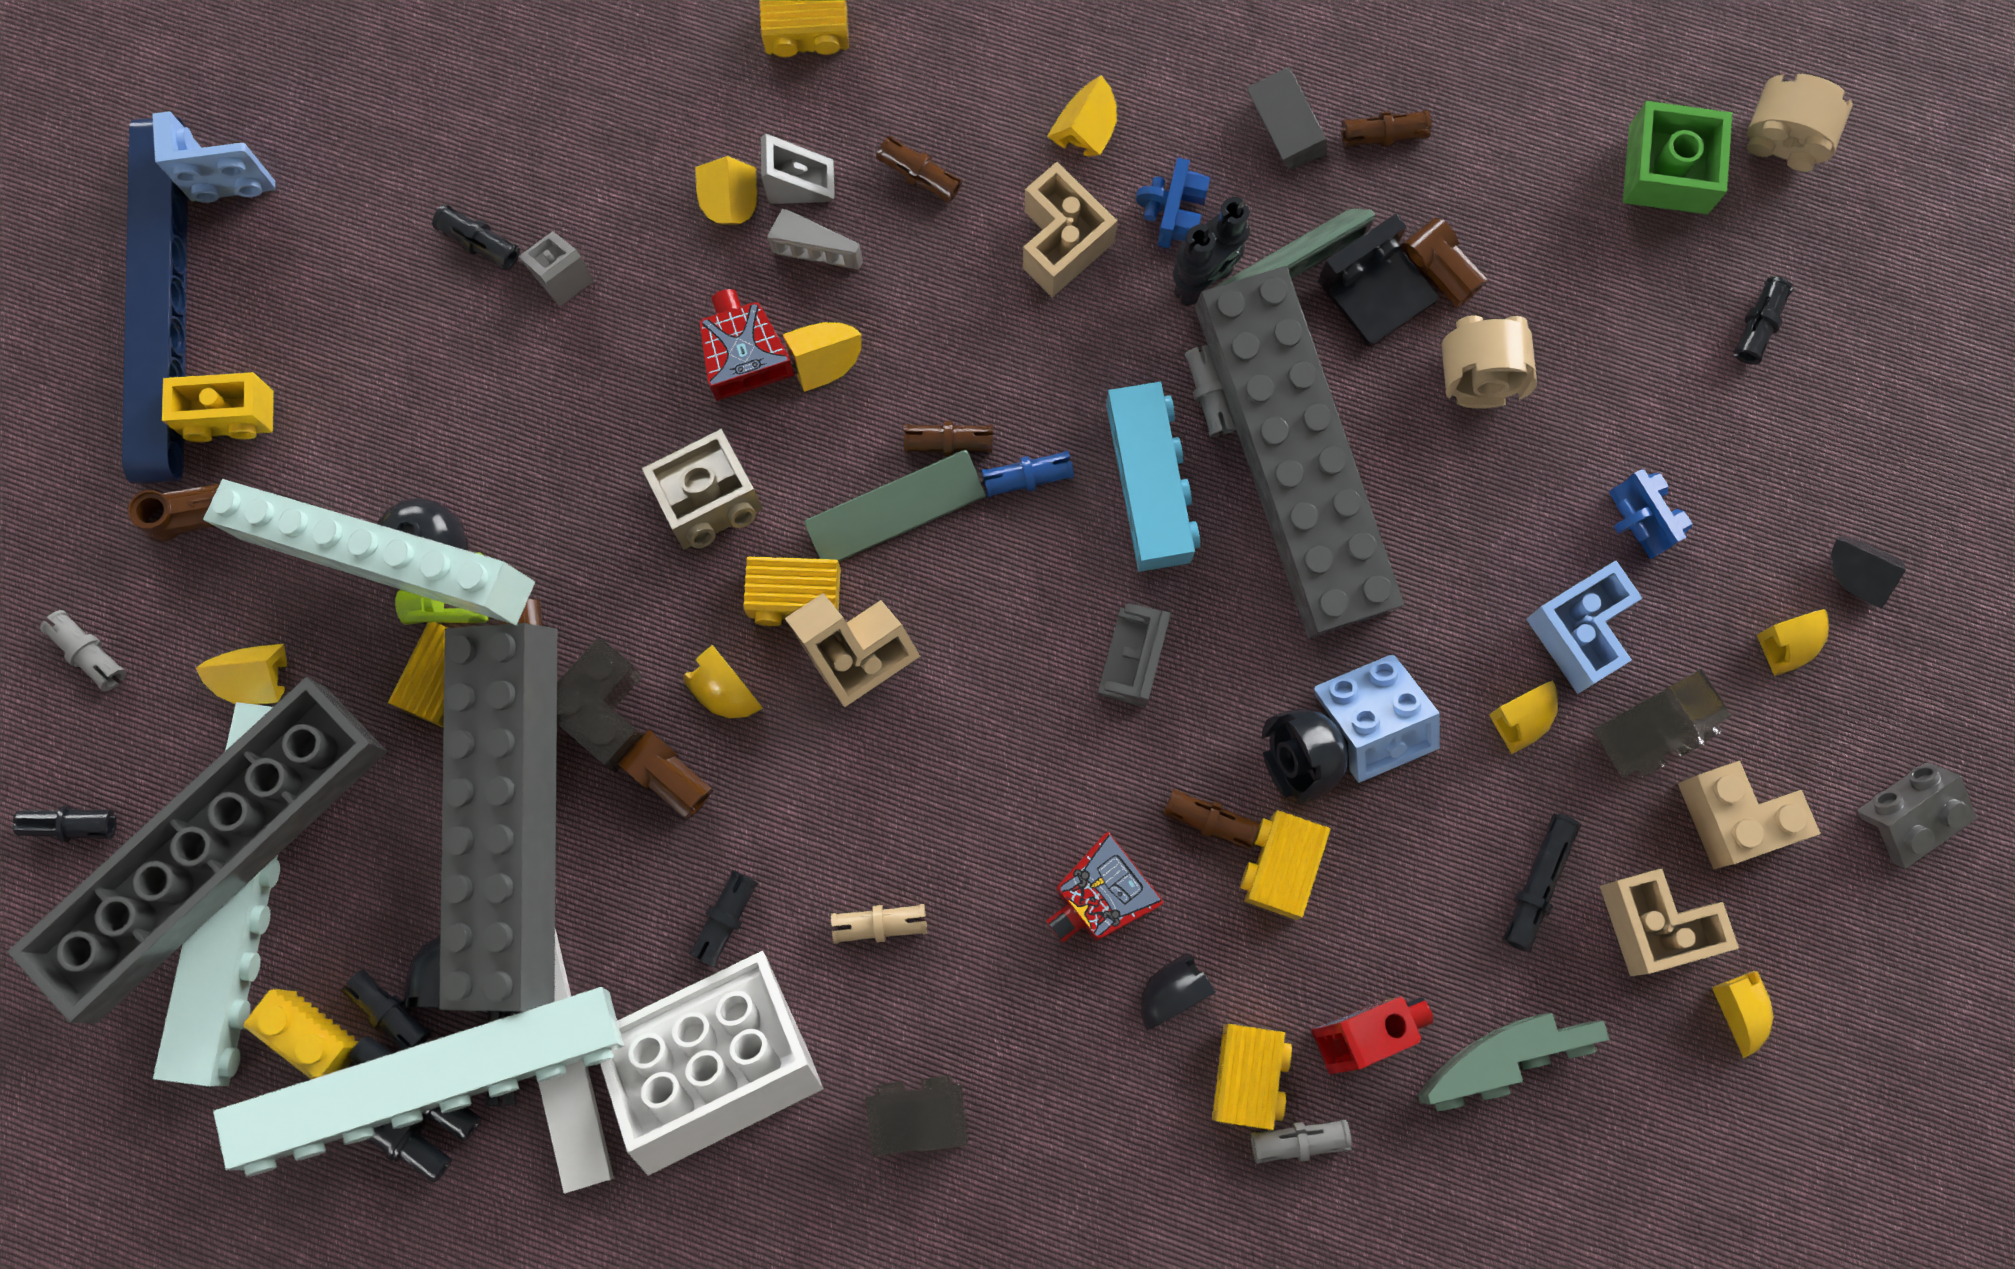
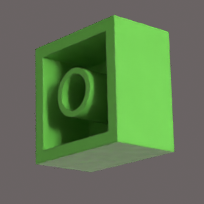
(1677, 157)

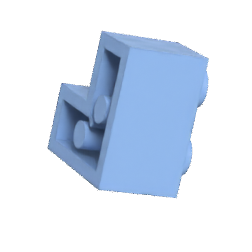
(1576, 626)

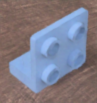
(206, 171)
(1381, 716)

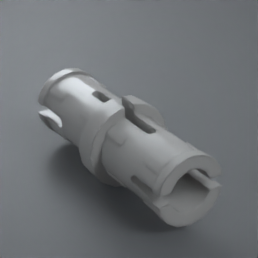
(1209, 392)
(83, 650)
(1301, 1141)

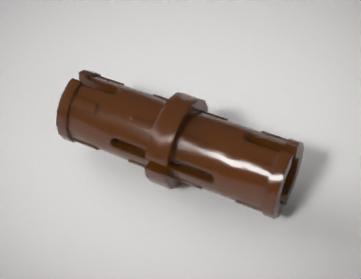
(1386, 128)
(919, 169)
(948, 438)
(1211, 819)

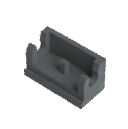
(1288, 119)
(1134, 654)

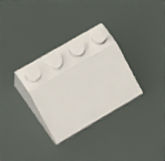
(707, 1064)

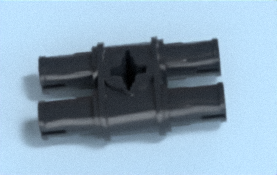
(1211, 250)
(406, 1142)

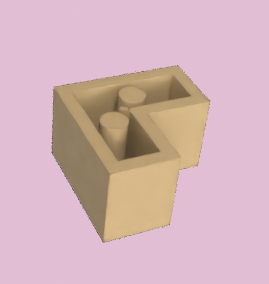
(1072, 226)
(855, 653)
(1735, 824)
(1653, 931)

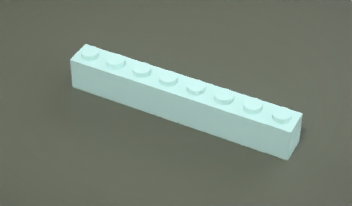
(371, 551)
(217, 972)
(417, 1080)

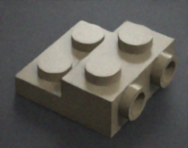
(703, 490)

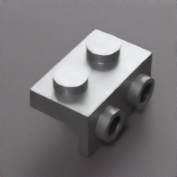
(1919, 812)

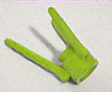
(420, 609)

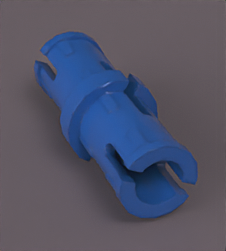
(1027, 473)

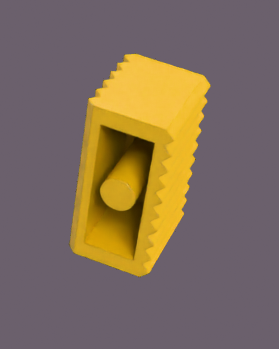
(804, 26)
(786, 584)
(422, 681)
(1285, 864)
(300, 1033)
(1250, 1077)

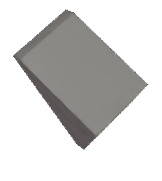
(795, 173)
(557, 268)

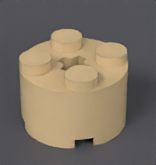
(1799, 121)
(1488, 361)

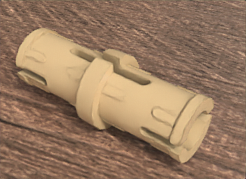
(878, 923)

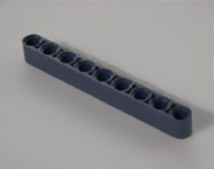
(152, 311)

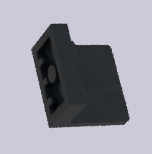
(1377, 282)

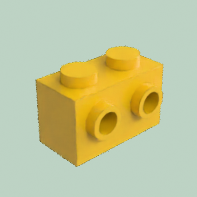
(217, 406)

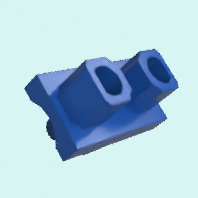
(1185, 186)
(1647, 514)

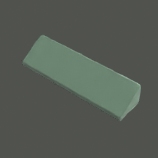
(1314, 246)
(895, 508)

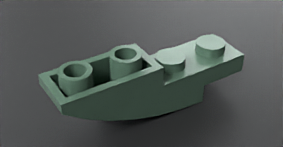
(1493, 1060)

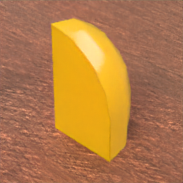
(1087, 119)
(726, 190)
(823, 352)
(1794, 641)
(246, 674)
(719, 687)
(1527, 716)
(1746, 1011)

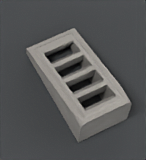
(809, 241)

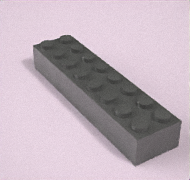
(1297, 452)
(499, 818)
(196, 853)

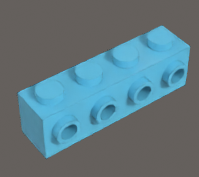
(1151, 476)

